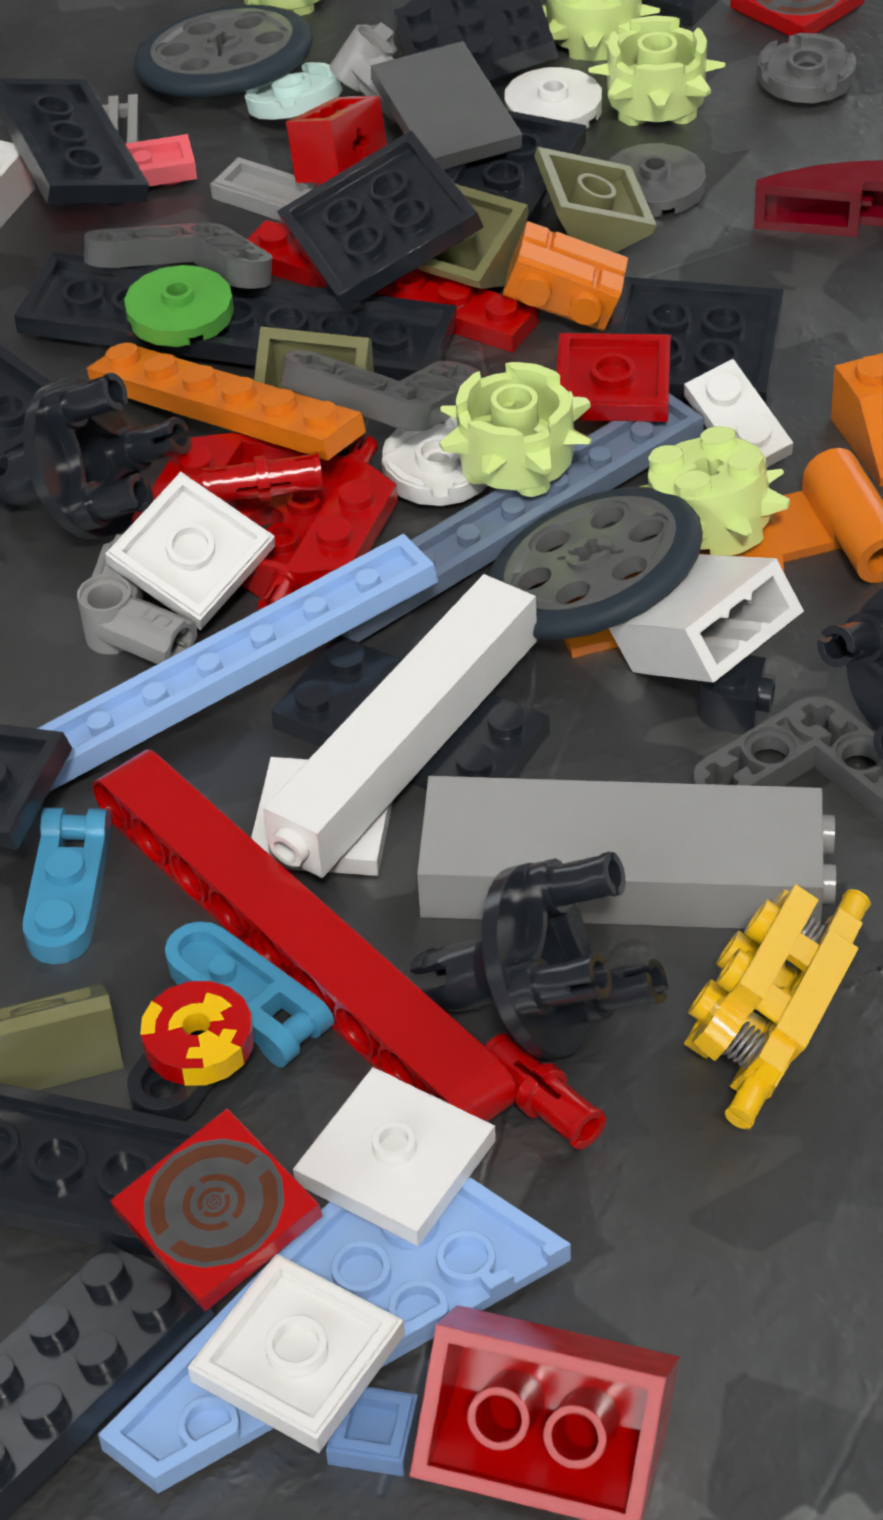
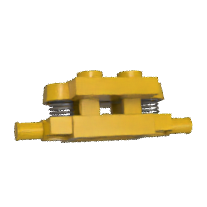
(788, 996)

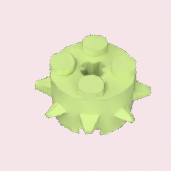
(587, 24)
(656, 71)
(515, 428)
(723, 483)

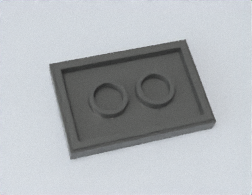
(447, 104)

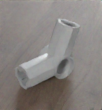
(364, 48)
(120, 621)

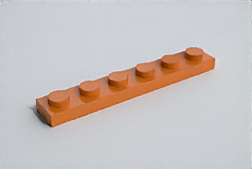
(231, 401)

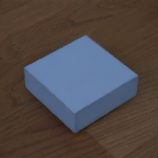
(376, 1433)

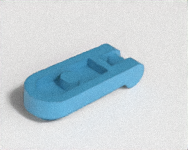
(66, 884)
(213, 954)

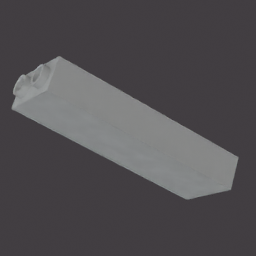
(685, 848)

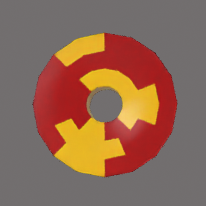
(200, 1057)

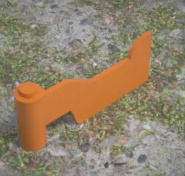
(830, 513)

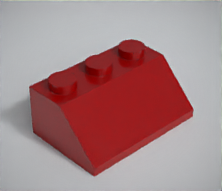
(543, 1416)

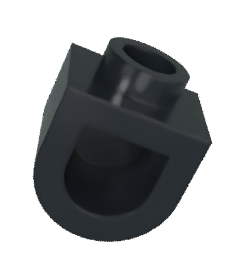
(737, 696)

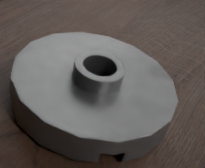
(806, 68)
(666, 175)

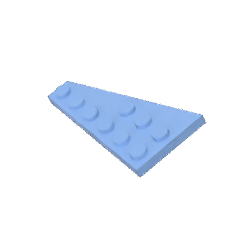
(468, 1259)

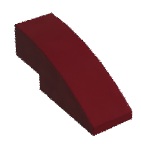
(822, 199)

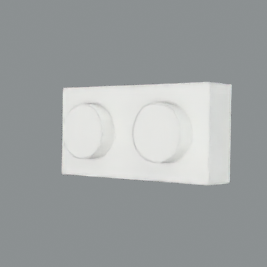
(731, 401)

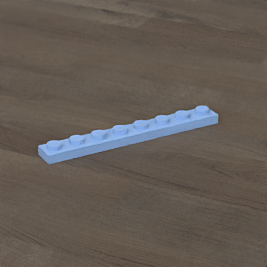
(241, 654)

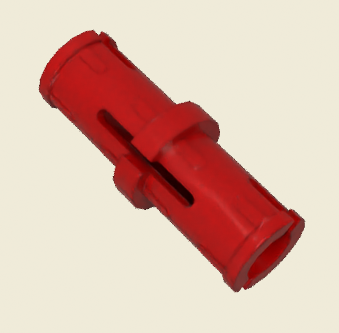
(264, 478)
(547, 1095)

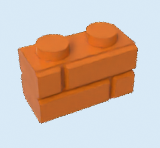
(565, 276)

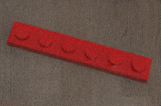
(480, 312)

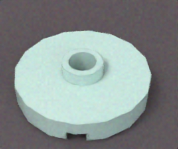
(294, 93)

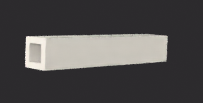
(400, 726)

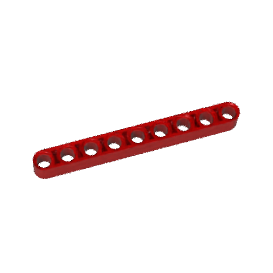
(289, 926)

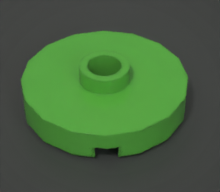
(179, 305)

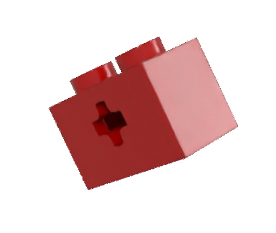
(335, 137)

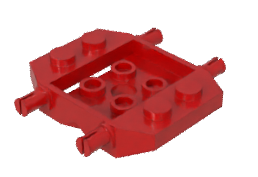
(311, 528)

